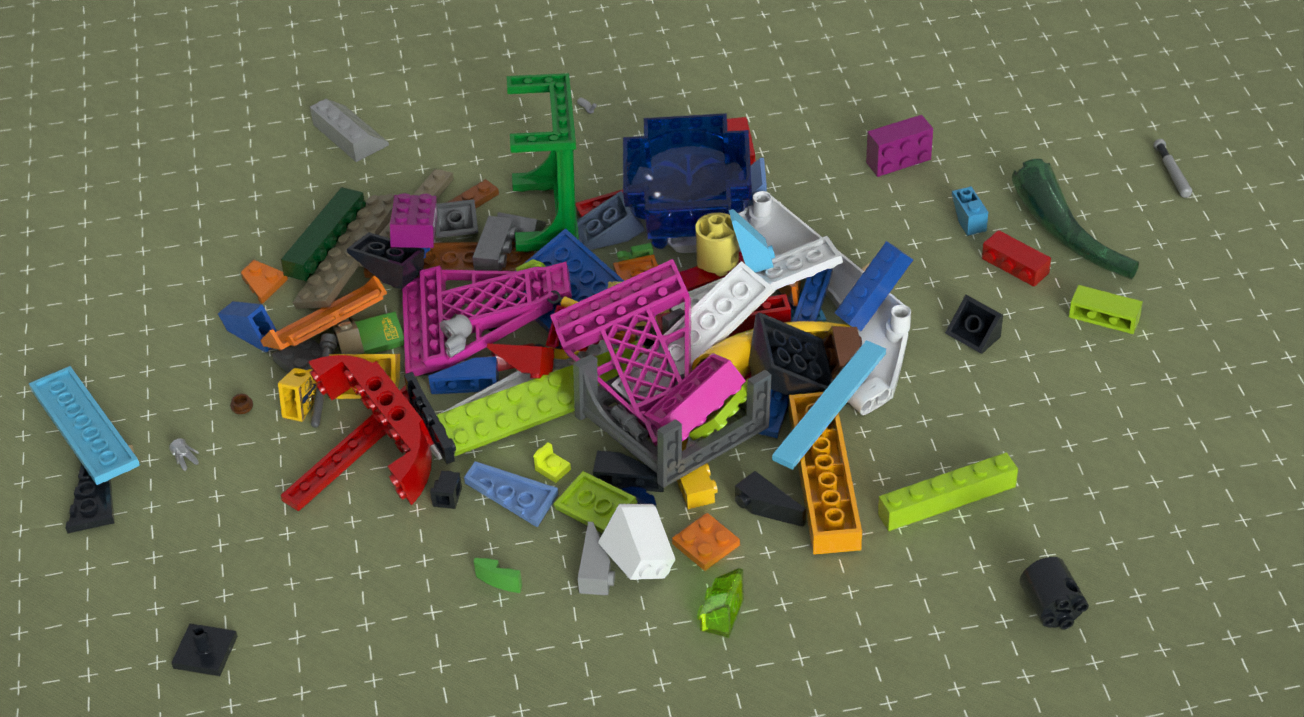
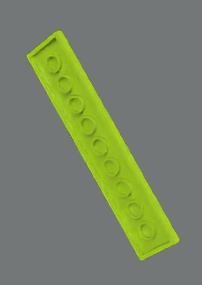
(518, 407)

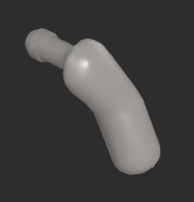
(586, 104)

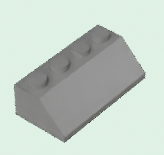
(346, 129)

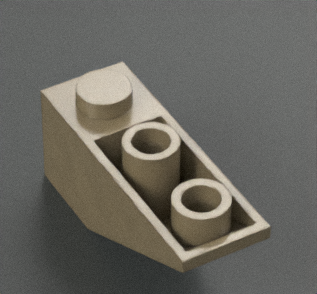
(348, 337)

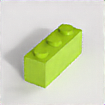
(1105, 309)

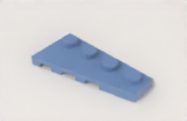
(516, 493)

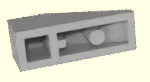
(595, 568)

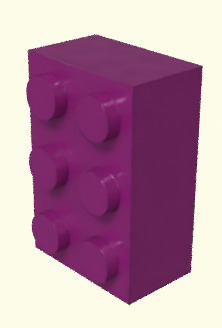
(899, 145)
(413, 221)

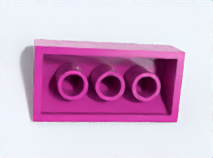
(697, 395)

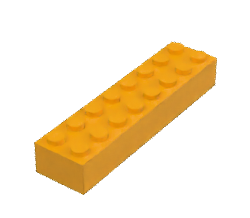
(827, 485)

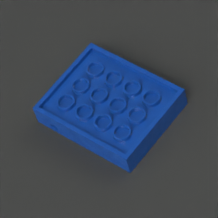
(586, 270)

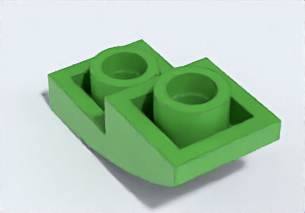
(490, 573)

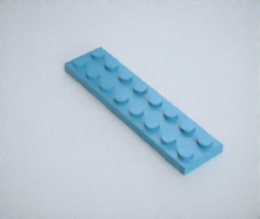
(84, 425)

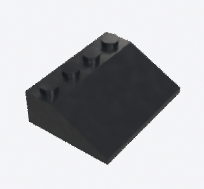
(791, 357)

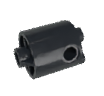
(1053, 592)

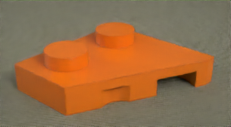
(263, 279)

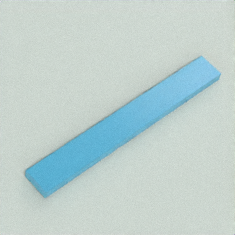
(828, 405)

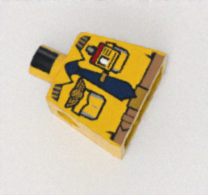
(297, 394)

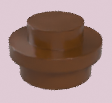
(241, 404)

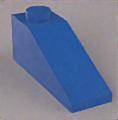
(466, 377)

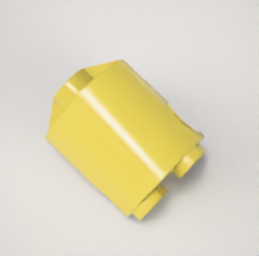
(716, 244)

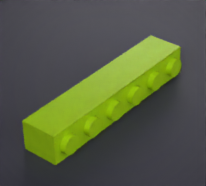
(947, 491)

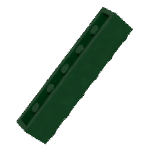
(322, 234)

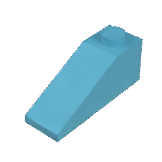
(753, 245)

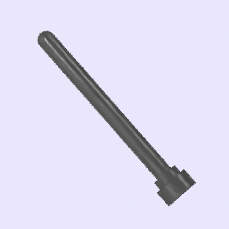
(328, 344)

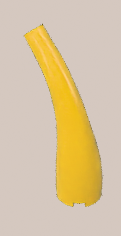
(738, 347)

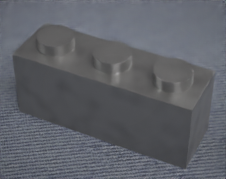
(494, 244)

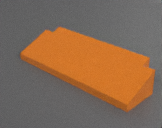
(326, 317)

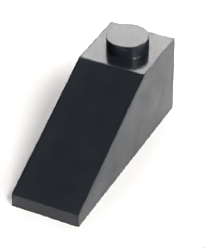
(624, 472)
(767, 500)

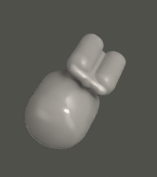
(456, 331)

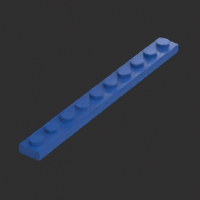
(807, 310)

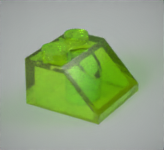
(722, 604)

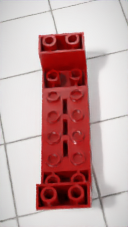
(390, 407)

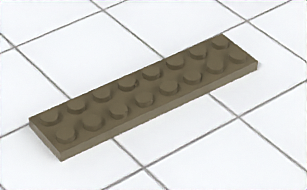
(339, 265)

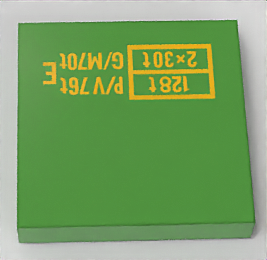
(380, 333)

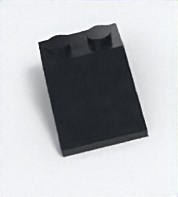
(389, 264)

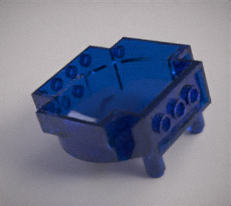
(685, 172)

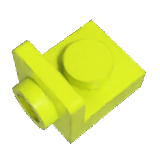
(550, 464)

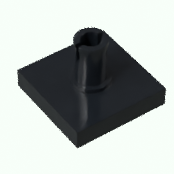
(204, 649)

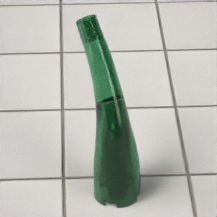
(1046, 202)

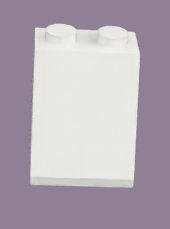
(638, 542)

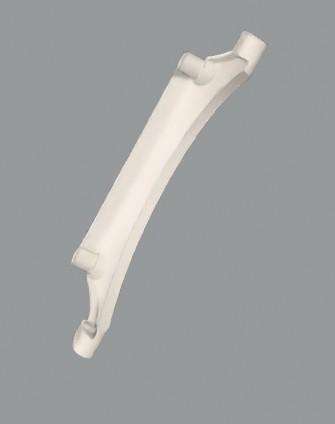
(886, 327)

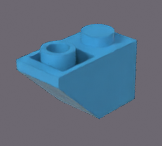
(970, 211)

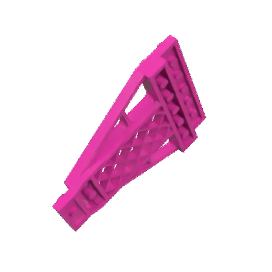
(428, 301)
(620, 310)

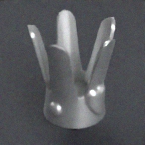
(179, 449)

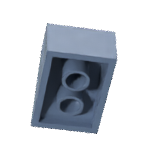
(609, 224)

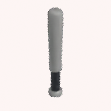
(1177, 176)

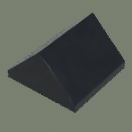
(975, 324)

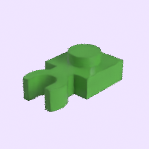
(636, 252)

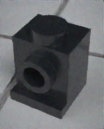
(446, 490)

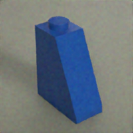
(247, 322)

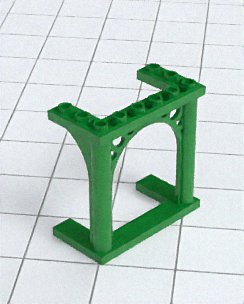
(558, 167)

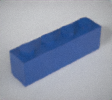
(873, 286)

